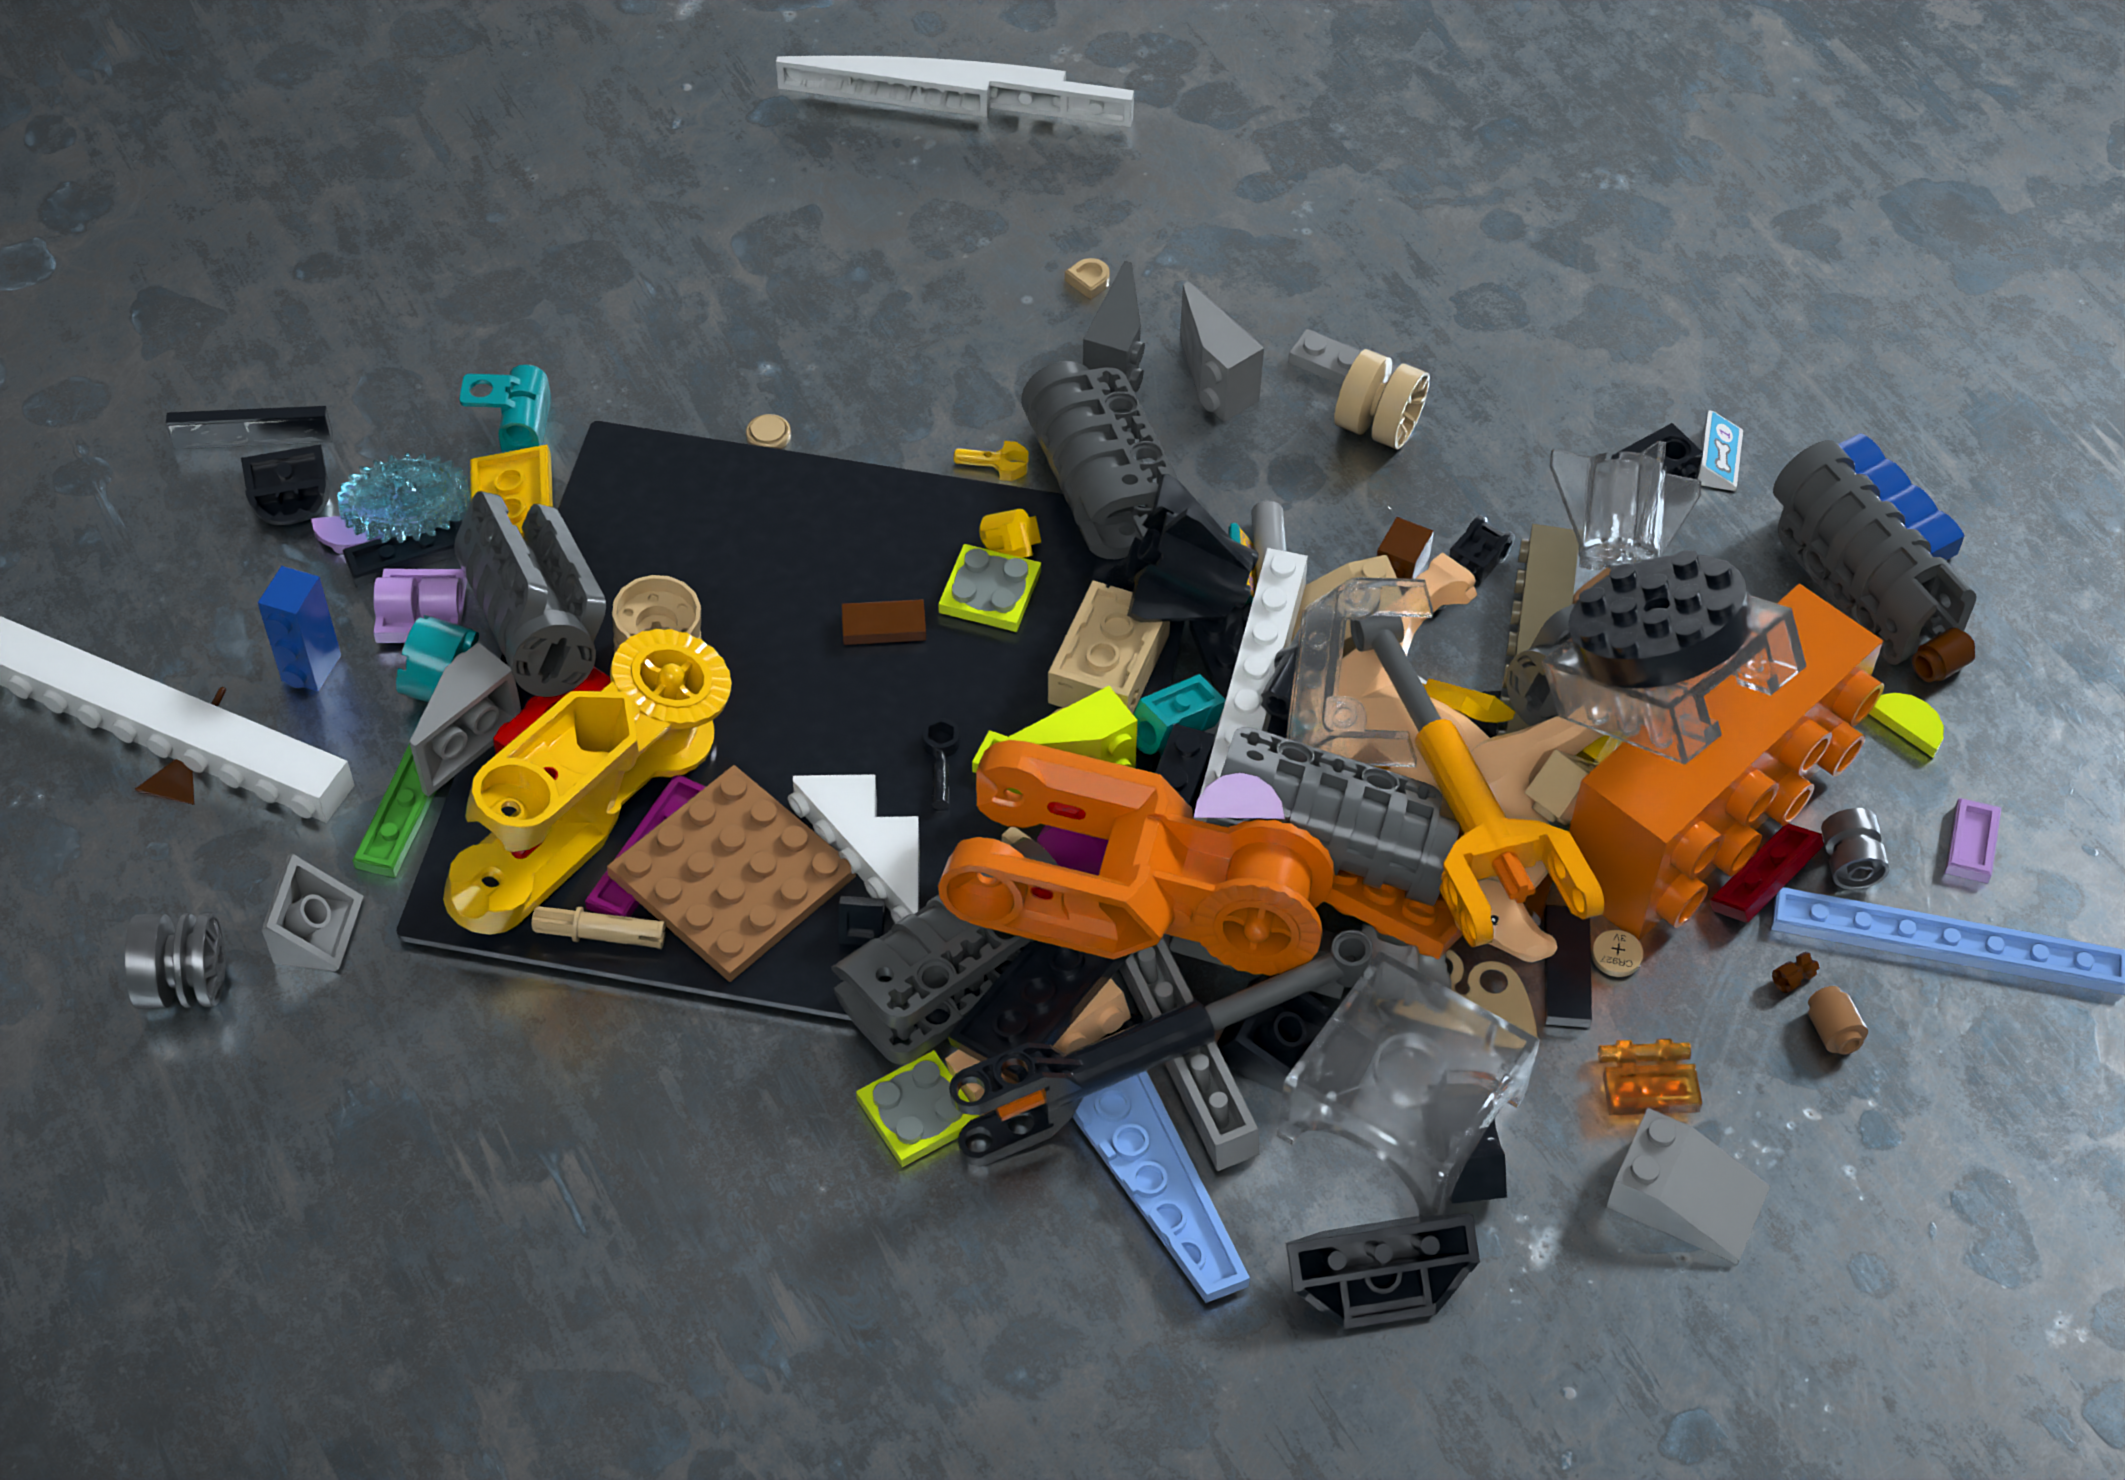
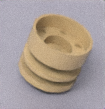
(654, 604)

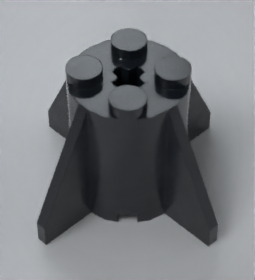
(1184, 563)

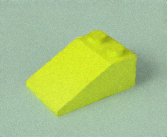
(1091, 727)

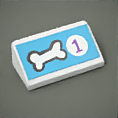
(1721, 452)

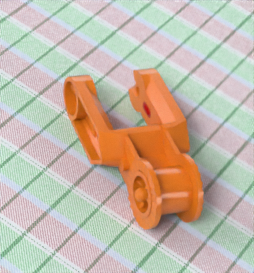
(1232, 889)

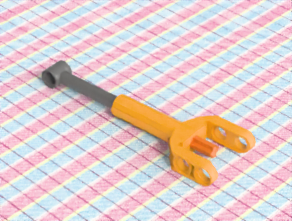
(1490, 840)

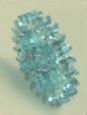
(403, 497)

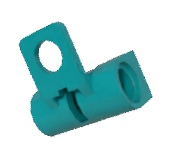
(523, 404)
(1187, 703)

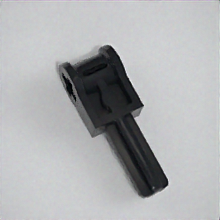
(1481, 548)

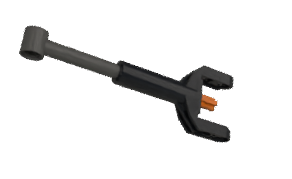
(1061, 1080)

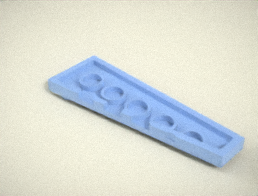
(1153, 1167)

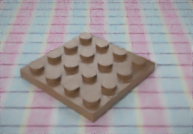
(731, 872)

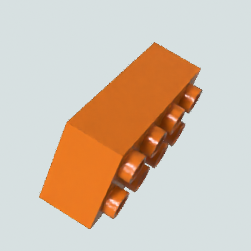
(1666, 825)

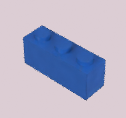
(299, 628)

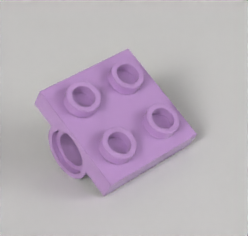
(411, 593)

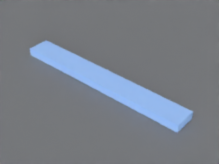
(1949, 940)

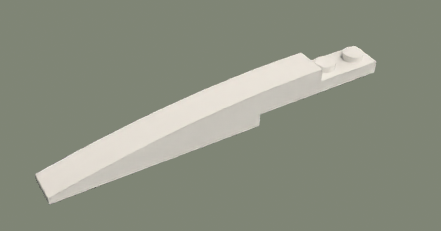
(955, 86)

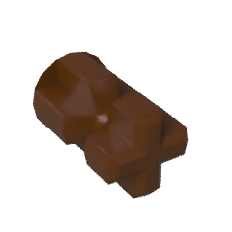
(1790, 974)

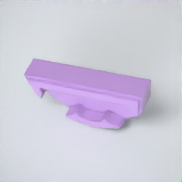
(334, 534)
(1239, 797)

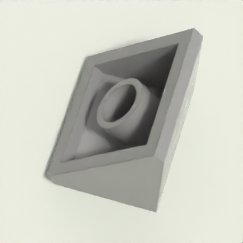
(310, 917)

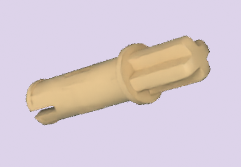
(598, 926)

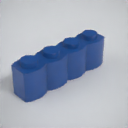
(1911, 500)

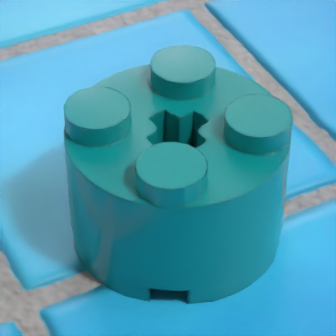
(429, 650)

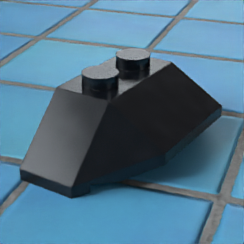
(1384, 1268)

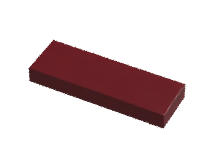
(1767, 872)

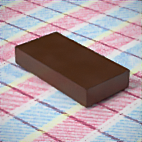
(883, 622)

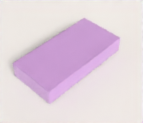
(1973, 840)

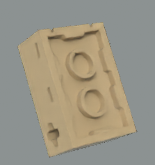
(1106, 650)

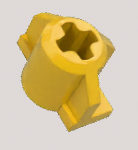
(1010, 532)

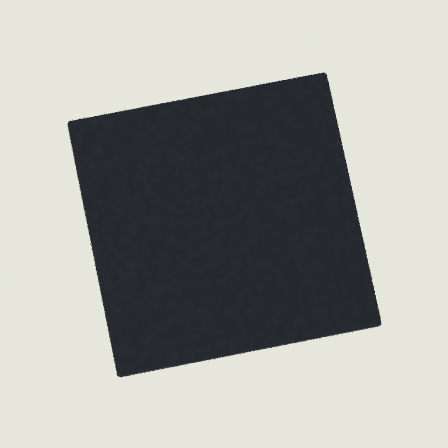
(773, 556)

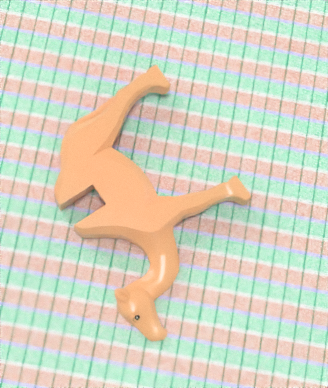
(1505, 761)

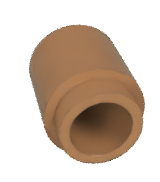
(1837, 1020)

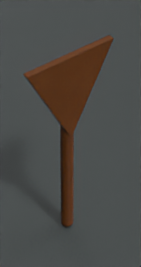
(175, 779)

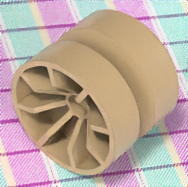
(1381, 399)

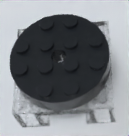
(1660, 641)

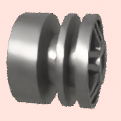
(174, 960)

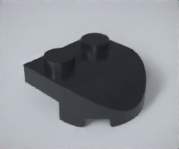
(287, 484)

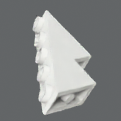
(878, 848)

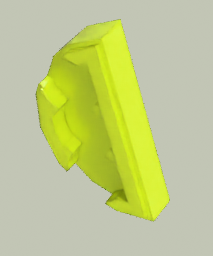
(1911, 719)

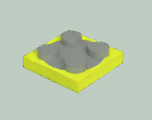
(990, 587)
(914, 1108)

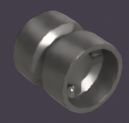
(1855, 848)

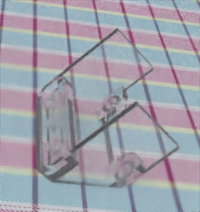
(1316, 711)

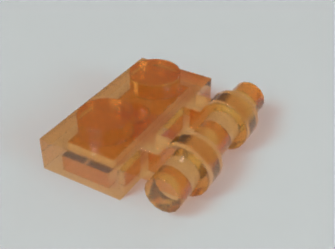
(1660, 1087)

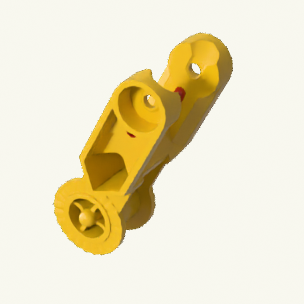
(577, 772)

